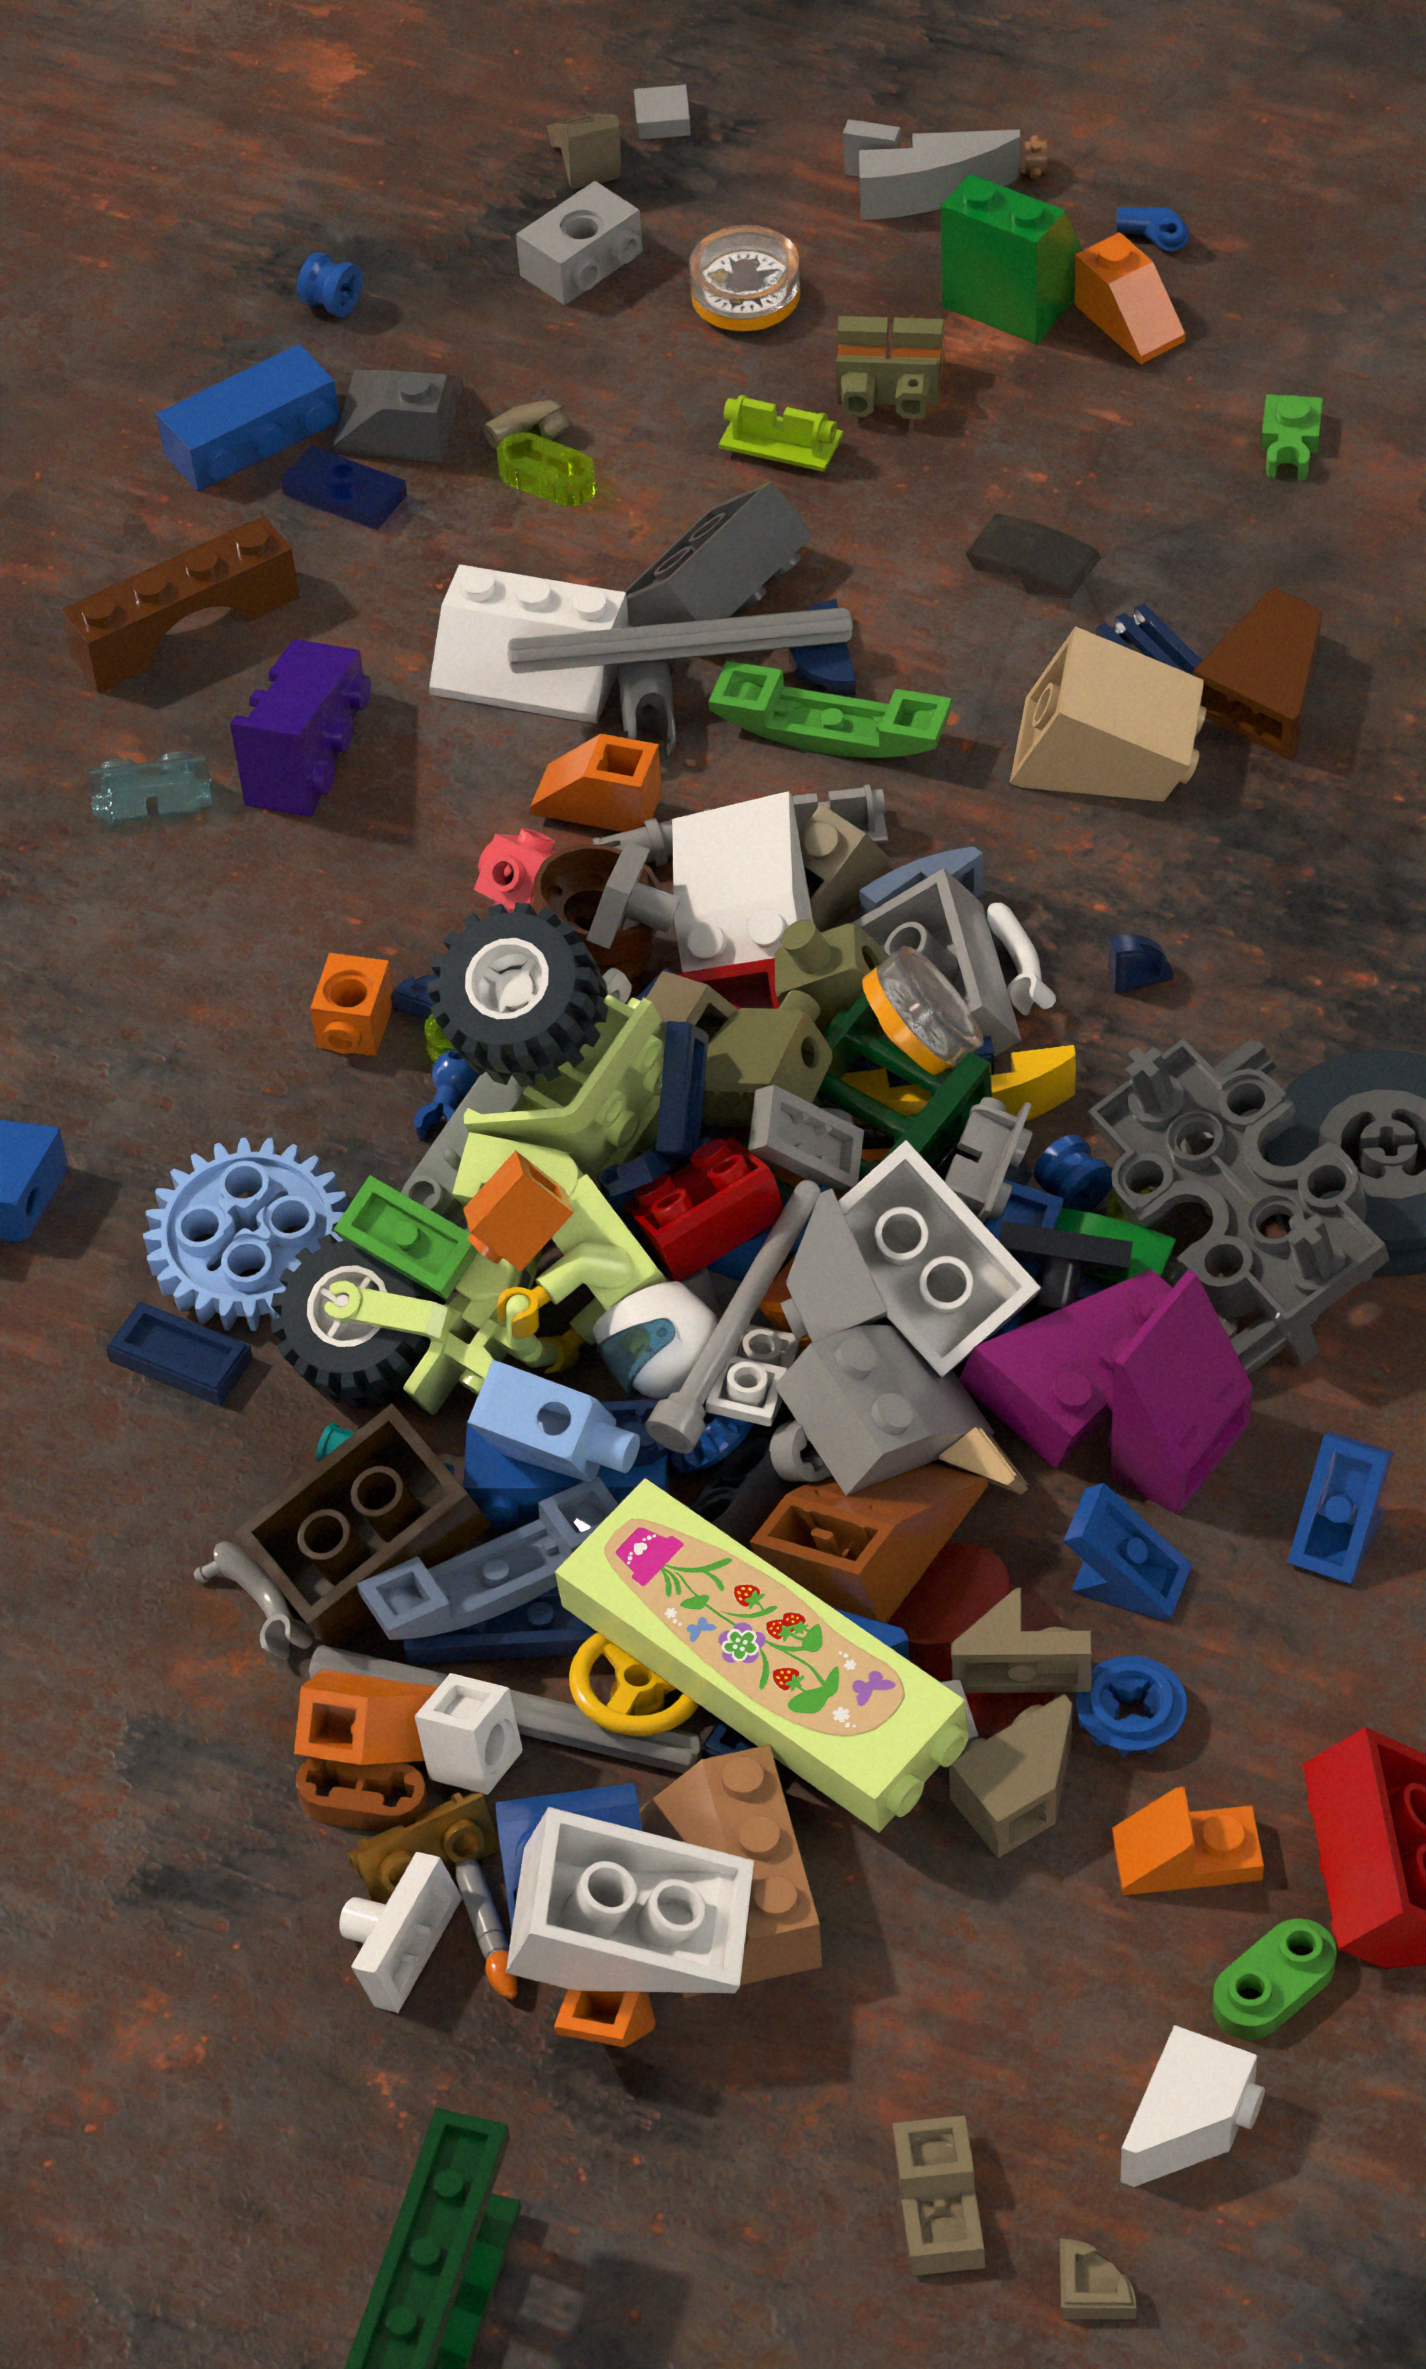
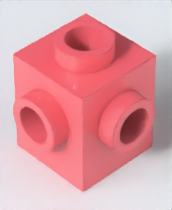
(510, 866)

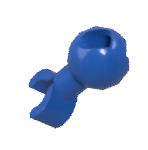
(453, 1081)

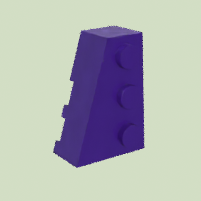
(299, 726)

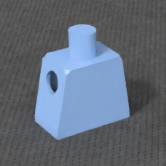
(550, 1425)

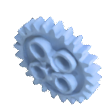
(244, 1230)

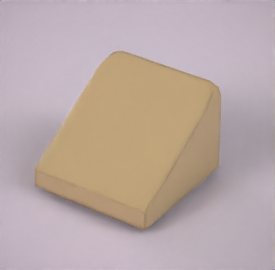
(982, 1456)

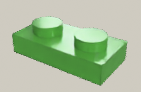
(407, 1237)

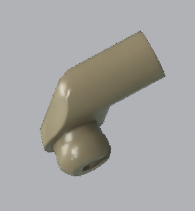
(525, 417)

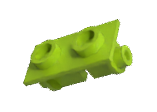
(794, 439)

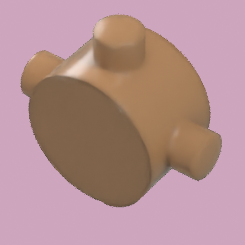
(1035, 157)

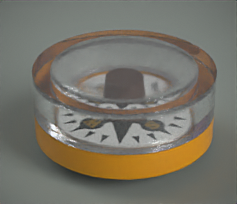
(744, 278)
(922, 1011)

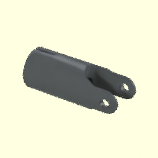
(648, 700)

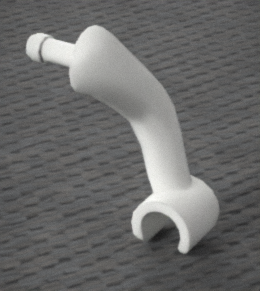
(1028, 984)

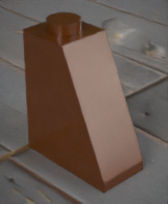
(1264, 673)

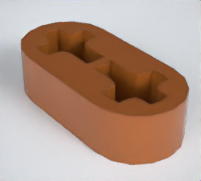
(361, 1794)

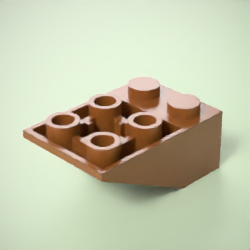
(870, 1545)

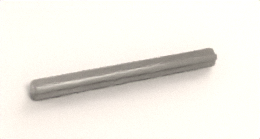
(679, 640)
(537, 1715)

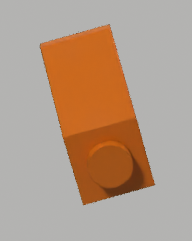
(1126, 298)

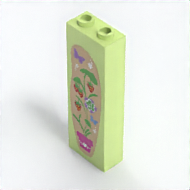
(764, 1655)

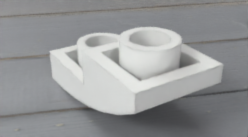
(748, 1379)

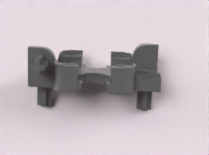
(1281, 1277)

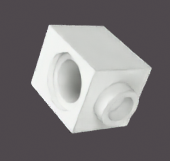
(468, 1733)

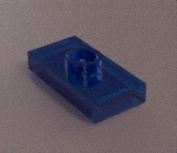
(344, 487)

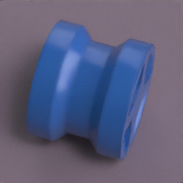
(329, 284)
(1073, 1173)

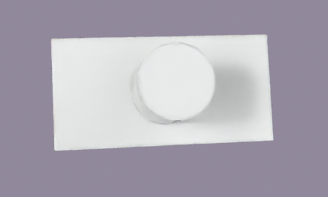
(402, 1932)

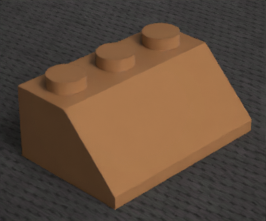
(740, 1810)

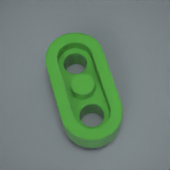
(1280, 1977)

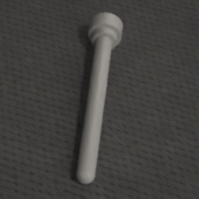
(678, 1420)

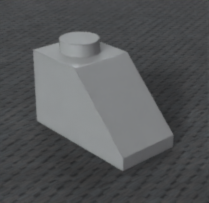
(830, 1278)

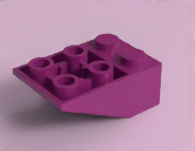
(1175, 1398)

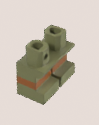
(869, 375)

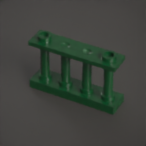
(939, 1122)
(441, 2252)

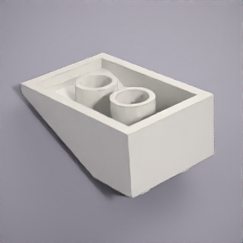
(737, 881)
(627, 1910)

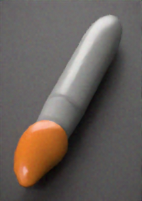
(486, 1927)

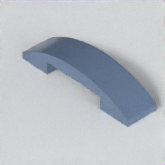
(491, 1577)

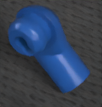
(1156, 223)

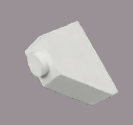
(1190, 2107)

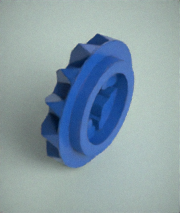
(716, 1442)
(1126, 1681)

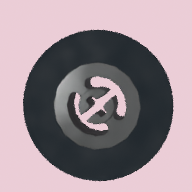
(1380, 1107)

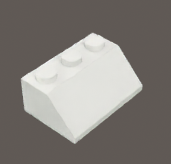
(493, 607)
(933, 1260)

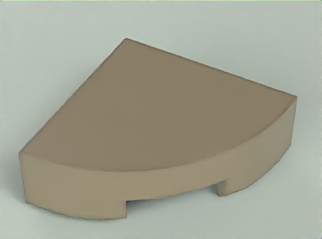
(1092, 2285)

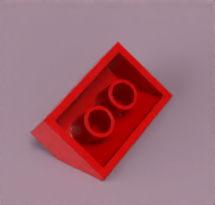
(1372, 1845)

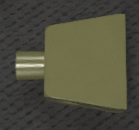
(826, 966)
(760, 1051)

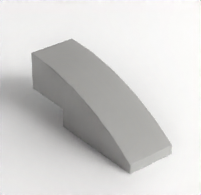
(924, 176)

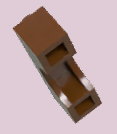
(121, 626)

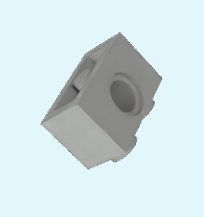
(579, 242)

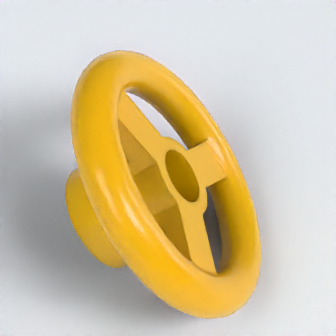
(635, 1695)

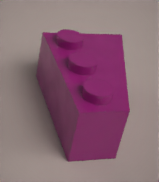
(1054, 1373)

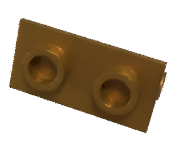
(450, 1831)

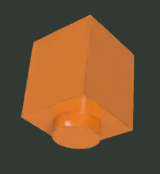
(516, 1212)

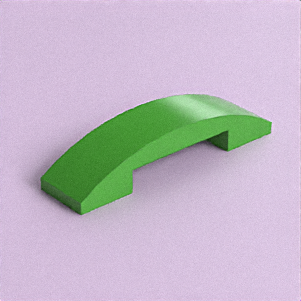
(826, 722)

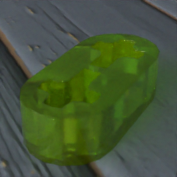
(546, 469)

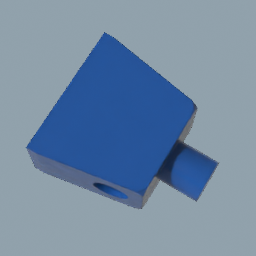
(30, 1173)

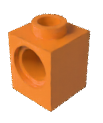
(352, 1004)

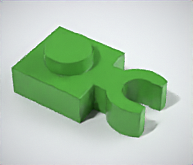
(1290, 431)

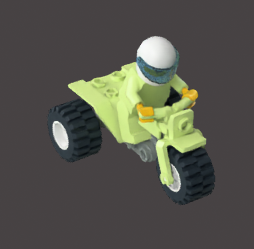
(571, 1089)

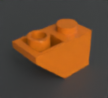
(602, 784)
(360, 1719)

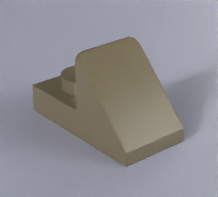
(589, 148)
(1004, 1659)

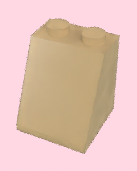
(1108, 723)

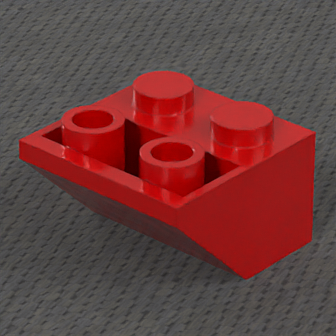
(705, 1208)

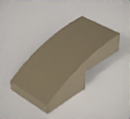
(938, 2195)

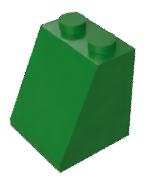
(1006, 258)

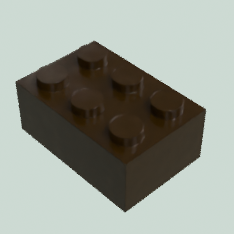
(356, 1516)

